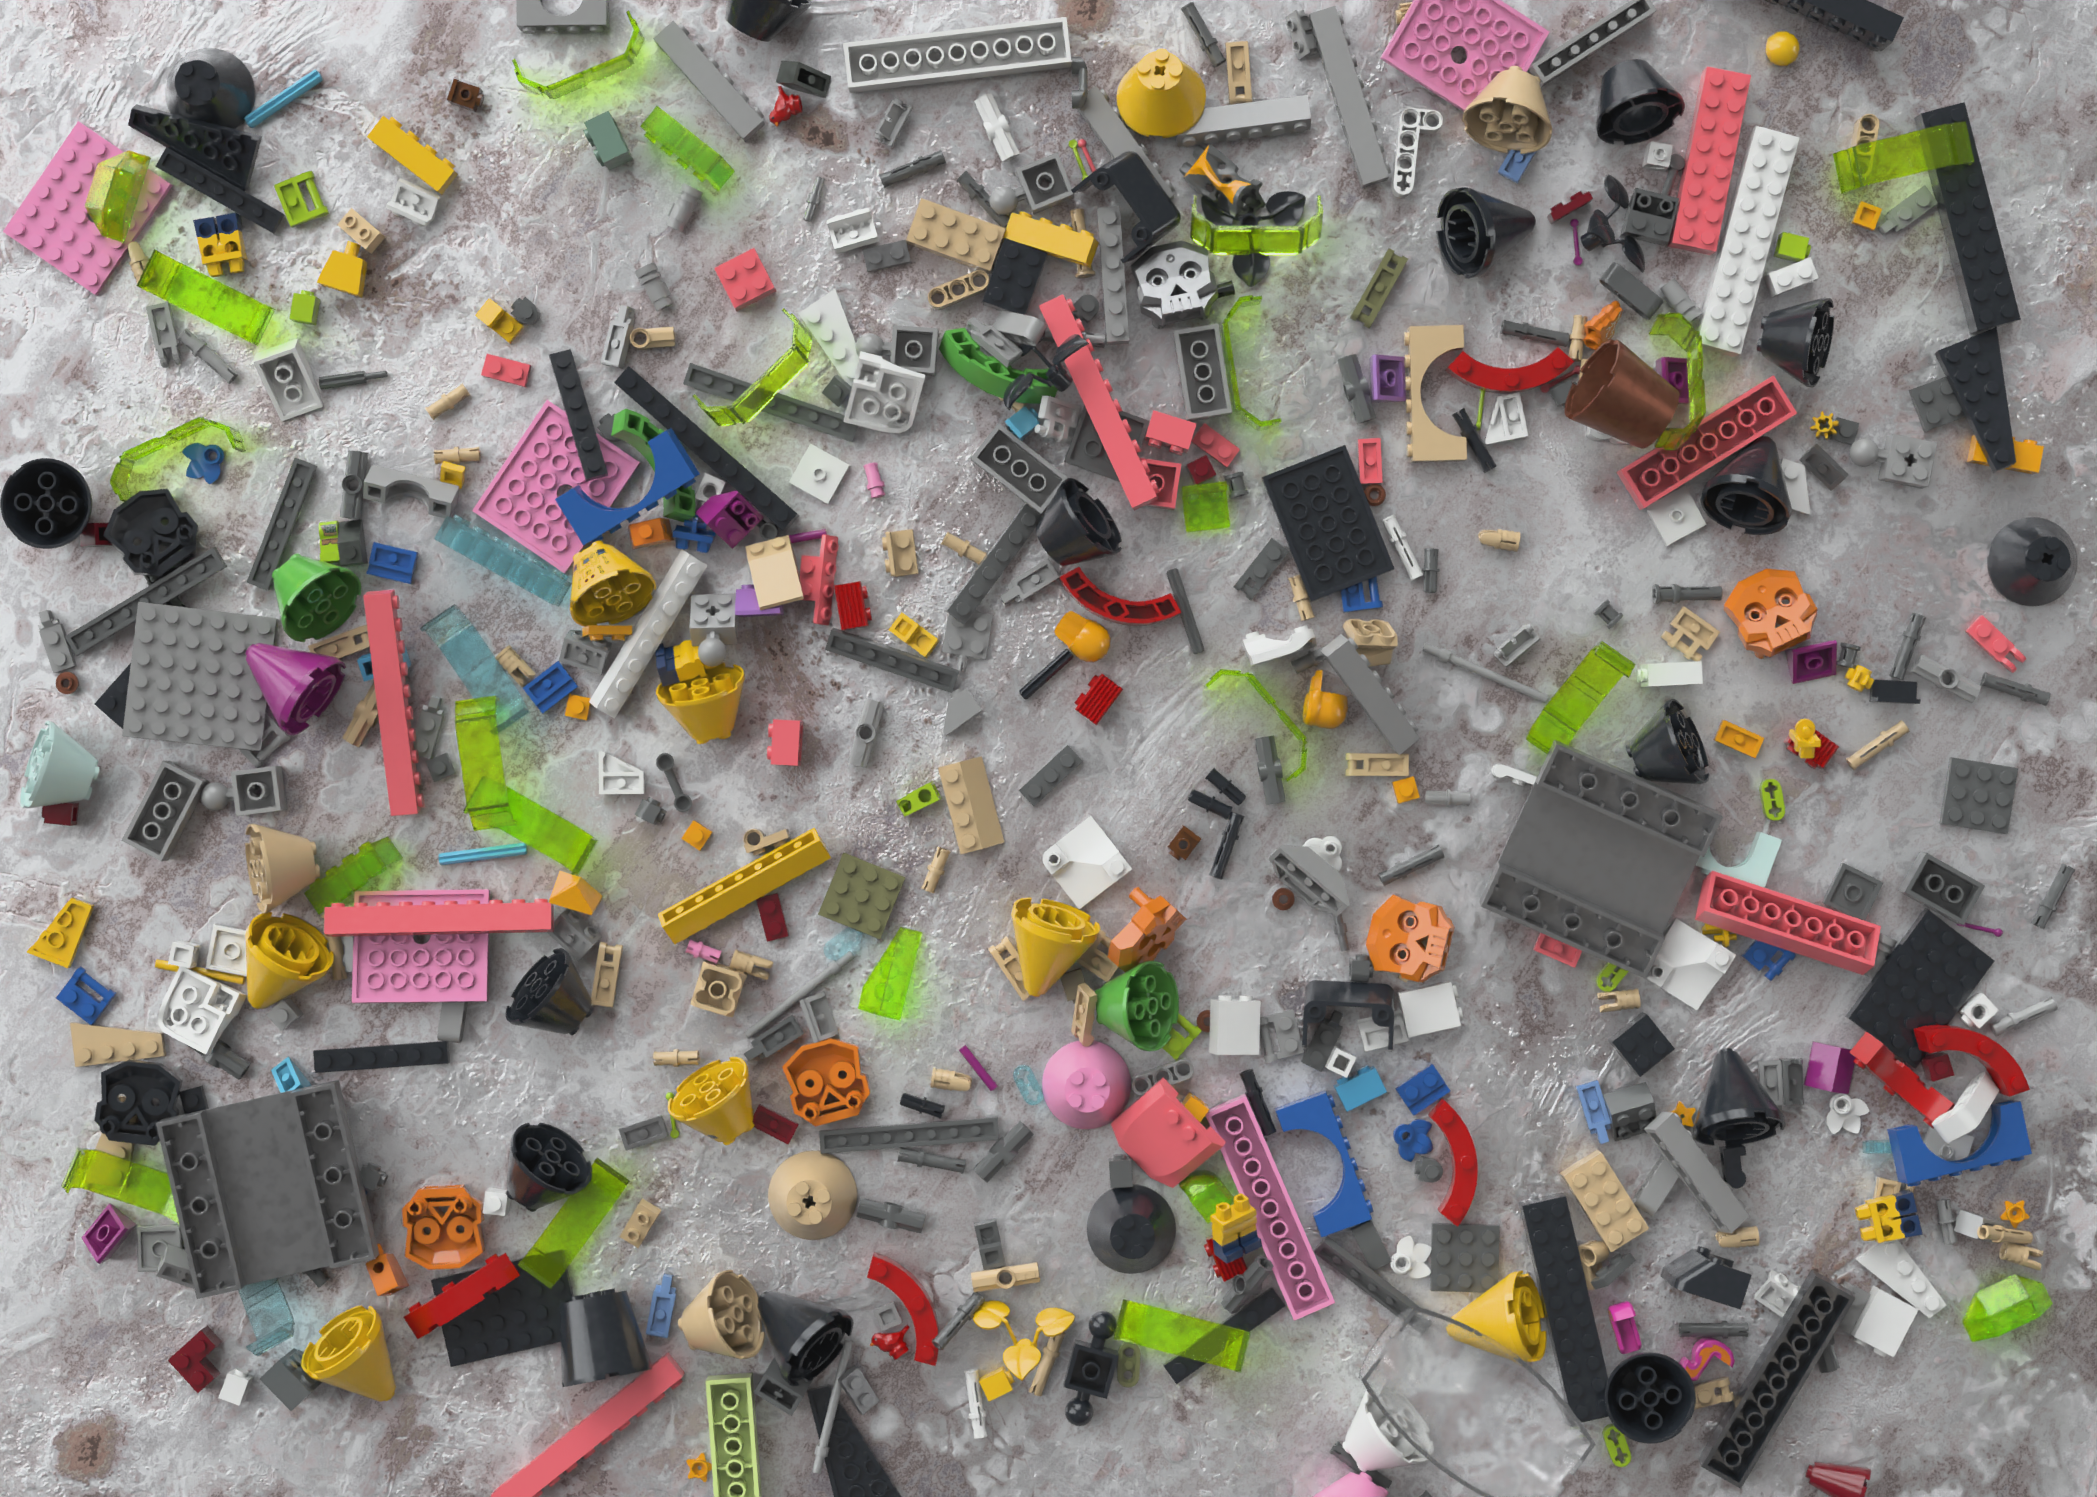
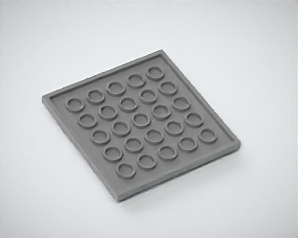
(194, 677)

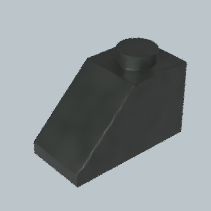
(803, 78)
(351, 543)

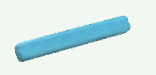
(283, 98)
(482, 853)

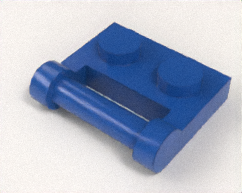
(1354, 600)
(81, 1001)

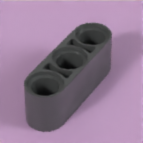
(1631, 291)

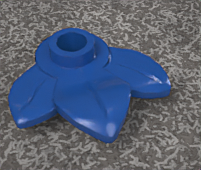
(201, 463)
(1416, 1140)

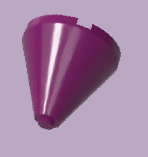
(295, 683)

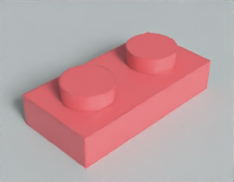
(506, 370)
(1215, 445)
(1370, 461)
(1557, 950)

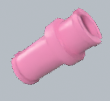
(875, 484)
(703, 951)

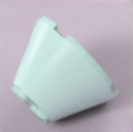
(57, 770)

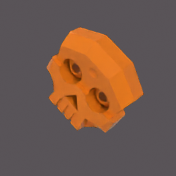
(1763, 596)
(1147, 932)
(1392, 934)
(822, 1064)
(445, 1244)

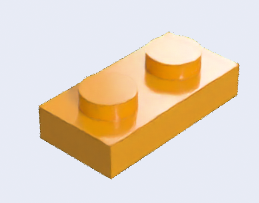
(597, 632)
(1738, 739)

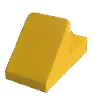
(499, 320)

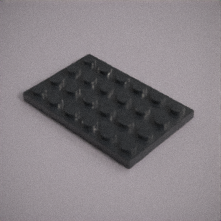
(1327, 523)
(1919, 986)
(506, 1321)

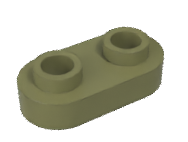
(1128, 1363)

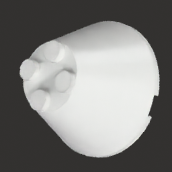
(1376, 1442)

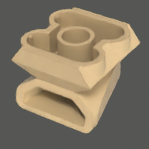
(1374, 638)
(718, 988)

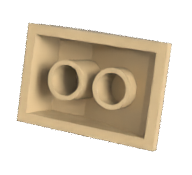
(774, 572)

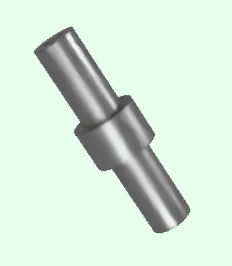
(813, 199)
(1340, 929)

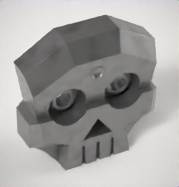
(1177, 295)

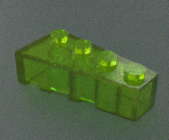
(352, 874)

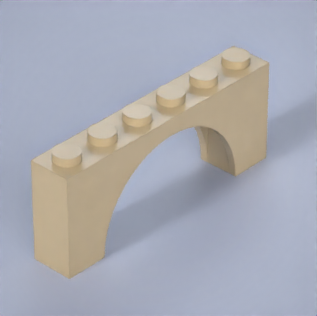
(1427, 440)

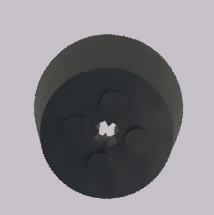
(600, 1338)

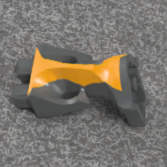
(1207, 173)

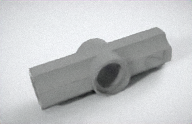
(1958, 684)
(862, 748)

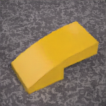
(914, 635)

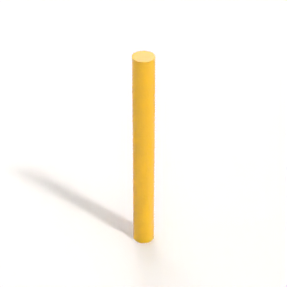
(161, 964)

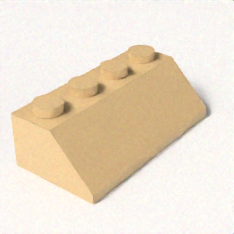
(971, 805)

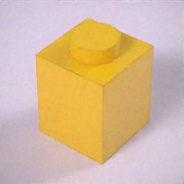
(997, 1383)

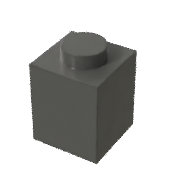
(1120, 1171)

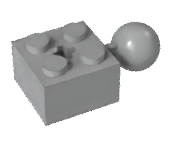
(1005, 200)
(902, 341)
(1893, 467)
(713, 626)
(245, 782)

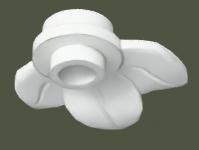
(1319, 846)
(1847, 1116)
(1414, 1258)

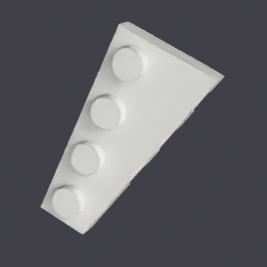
(833, 333)

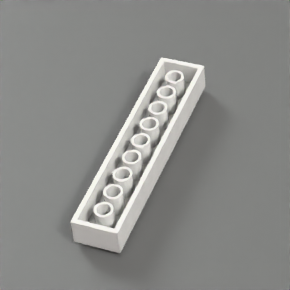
(957, 55)
(1746, 240)

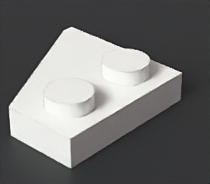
(1507, 420)
(1796, 485)
(619, 776)

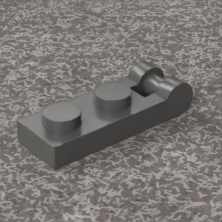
(1261, 568)

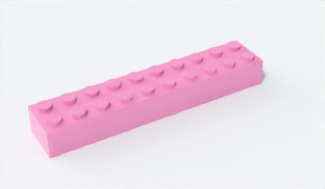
(1277, 1219)

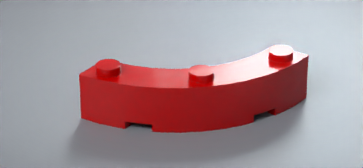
(1508, 379)
(1116, 609)
(1997, 1060)
(1899, 1079)
(1464, 1162)
(461, 1296)
(915, 1299)

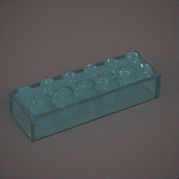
(507, 563)

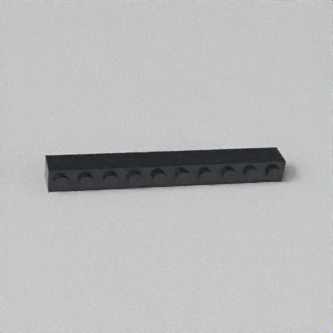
(706, 449)

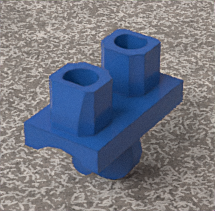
(694, 531)

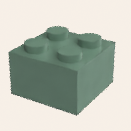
(608, 140)

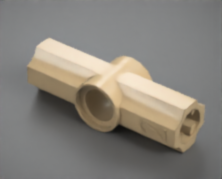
(364, 718)
(1020, 1274)

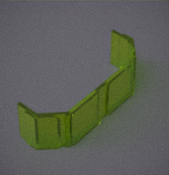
(594, 73)
(1903, 155)
(1255, 239)
(205, 297)
(1690, 340)
(768, 384)
(1246, 416)
(123, 468)
(1579, 696)
(1302, 757)
(482, 763)
(548, 832)
(121, 1180)
(574, 1225)
(1182, 1335)

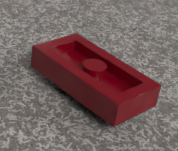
(1577, 201)
(772, 917)
(774, 1124)

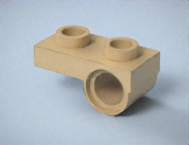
(361, 231)
(776, 839)
(640, 1223)
(1591, 1256)

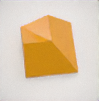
(575, 894)

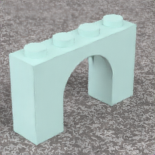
(1754, 868)

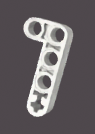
(1410, 153)
(1968, 1109)

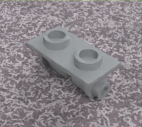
(1297, 24)
(889, 130)
(1513, 649)

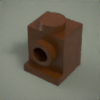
(456, 93)
(1191, 839)

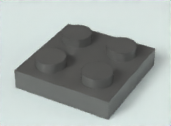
(1936, 404)
(1852, 892)

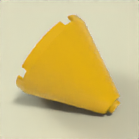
(1049, 940)
(283, 957)
(1510, 1316)
(352, 1355)

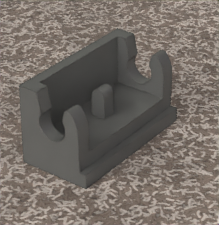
(1792, 1081)

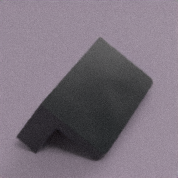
(1894, 692)

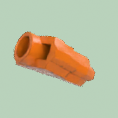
(1602, 326)

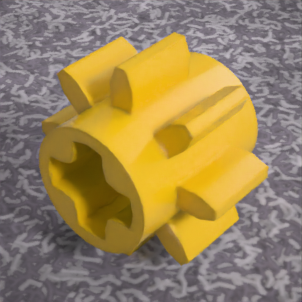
(1824, 419)
(1859, 678)

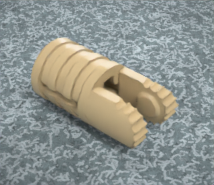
(137, 258)
(1500, 539)
(511, 662)
(745, 962)
(1623, 1000)
(950, 1080)
(1739, 1238)
(2019, 1255)

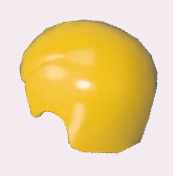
(1782, 48)

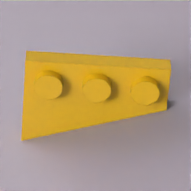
(64, 934)

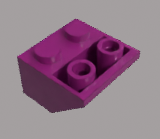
(729, 516)

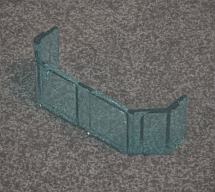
(476, 664)
(268, 1314)

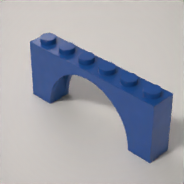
(672, 470)
(2004, 1141)
(1348, 1204)

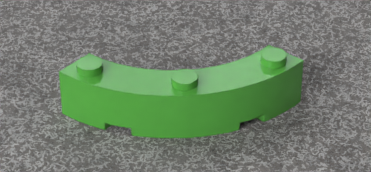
(988, 372)
(637, 431)

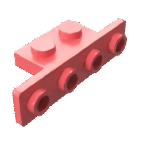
(818, 579)

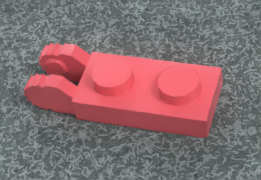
(1994, 642)

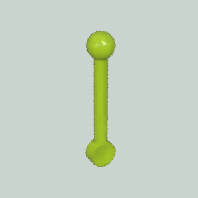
(1073, 145)
(1480, 410)
(674, 1133)

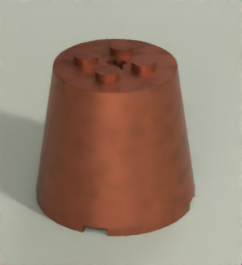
(1622, 396)

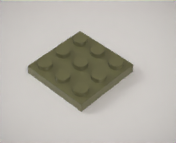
(861, 896)

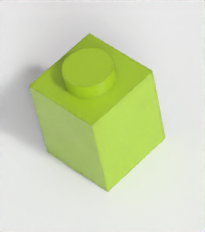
(1792, 247)
(305, 308)

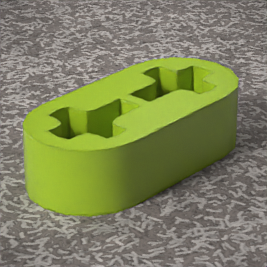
(1777, 798)
(1615, 979)
(1611, 1447)

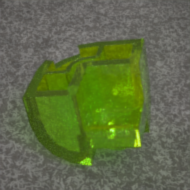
(1205, 1192)

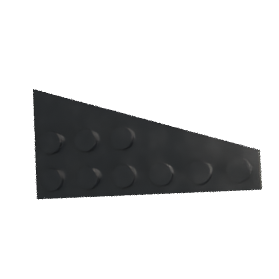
(216, 148)
(1979, 385)
(850, 1461)

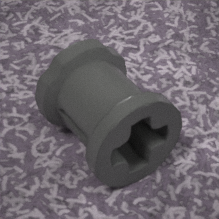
(1236, 485)
(1608, 614)
(1848, 655)

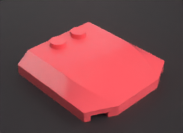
(1164, 1135)

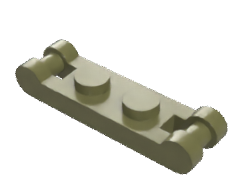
(1379, 288)

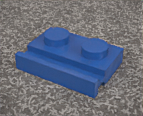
(392, 563)
(550, 687)
(1422, 1089)

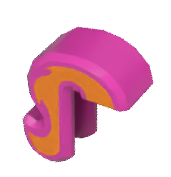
(1624, 1327)
(1702, 1354)

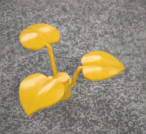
(1024, 1354)

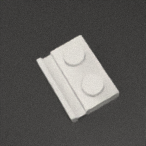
(1376, 1037)

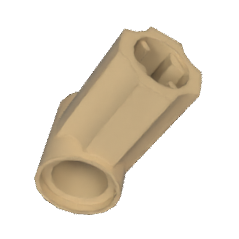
(655, 338)

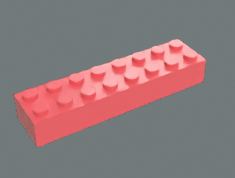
(1709, 160)
(1713, 441)
(1788, 923)

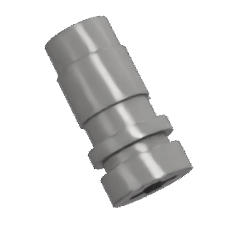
(682, 210)
(655, 289)
(1679, 300)
(1883, 949)

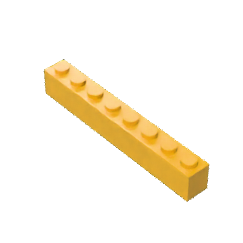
(744, 886)

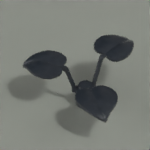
(1284, 208)
(1600, 231)
(1055, 375)

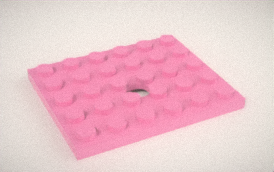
(1489, 32)
(55, 218)
(526, 487)
(409, 972)

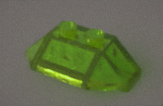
(116, 193)
(2005, 1307)

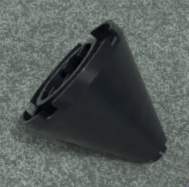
(1479, 230)
(1750, 491)
(1735, 1105)
(802, 1334)

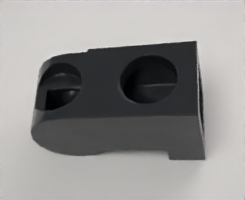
(1732, 1166)

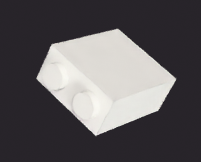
(1670, 674)
(1430, 1008)
(1234, 1025)
(1883, 1322)

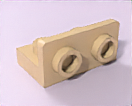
(901, 553)

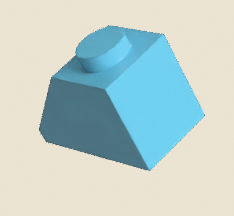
(1022, 423)
(289, 1076)

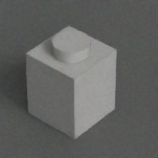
(285, 1014)

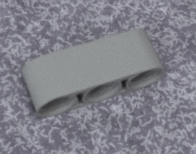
(1020, 327)
(452, 1021)
(1170, 1068)
(1655, 1186)

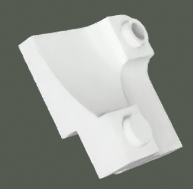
(882, 395)
(1262, 649)
(1085, 862)
(1689, 964)
(198, 1009)

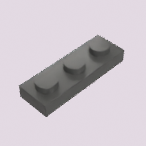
(1050, 775)

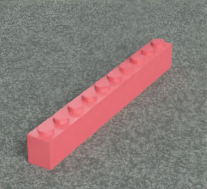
(1100, 405)
(392, 702)
(439, 919)
(593, 1430)

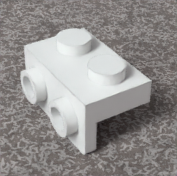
(414, 203)
(852, 230)

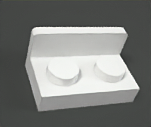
(1777, 1293)

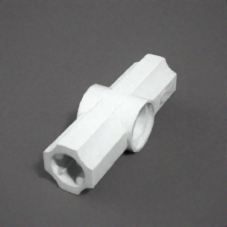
(996, 128)

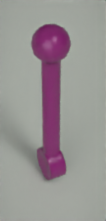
(1577, 260)
(1997, 932)

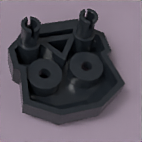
(141, 519)
(140, 1084)

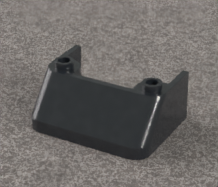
(1142, 193)
(1349, 994)
(1708, 1277)

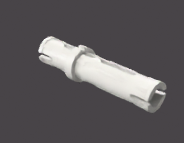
(1414, 571)
(976, 1413)

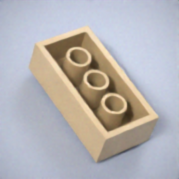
(955, 236)
(1604, 1200)

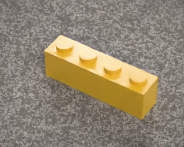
(412, 155)
(1054, 240)

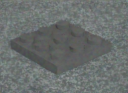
(1087, 449)
(1978, 795)
(1464, 1257)

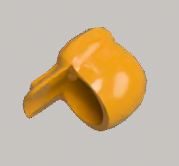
(1083, 636)
(1323, 708)

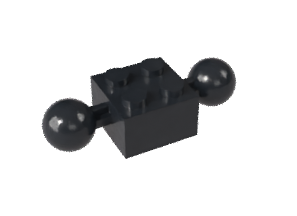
(1091, 1368)

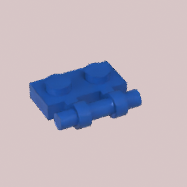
(1760, 953)

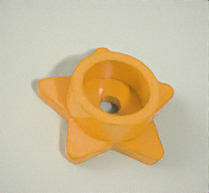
(1688, 1113)
(2020, 1213)
(695, 1472)

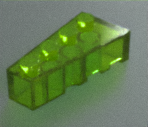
(687, 148)

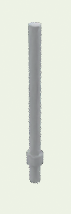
(1445, 656)
(833, 968)
(822, 1448)

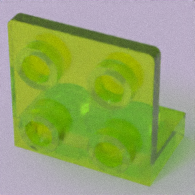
(1205, 506)

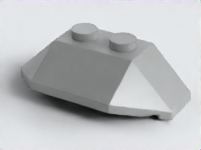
(1310, 878)

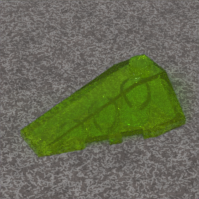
(890, 980)

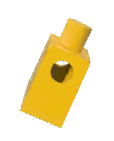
(345, 271)

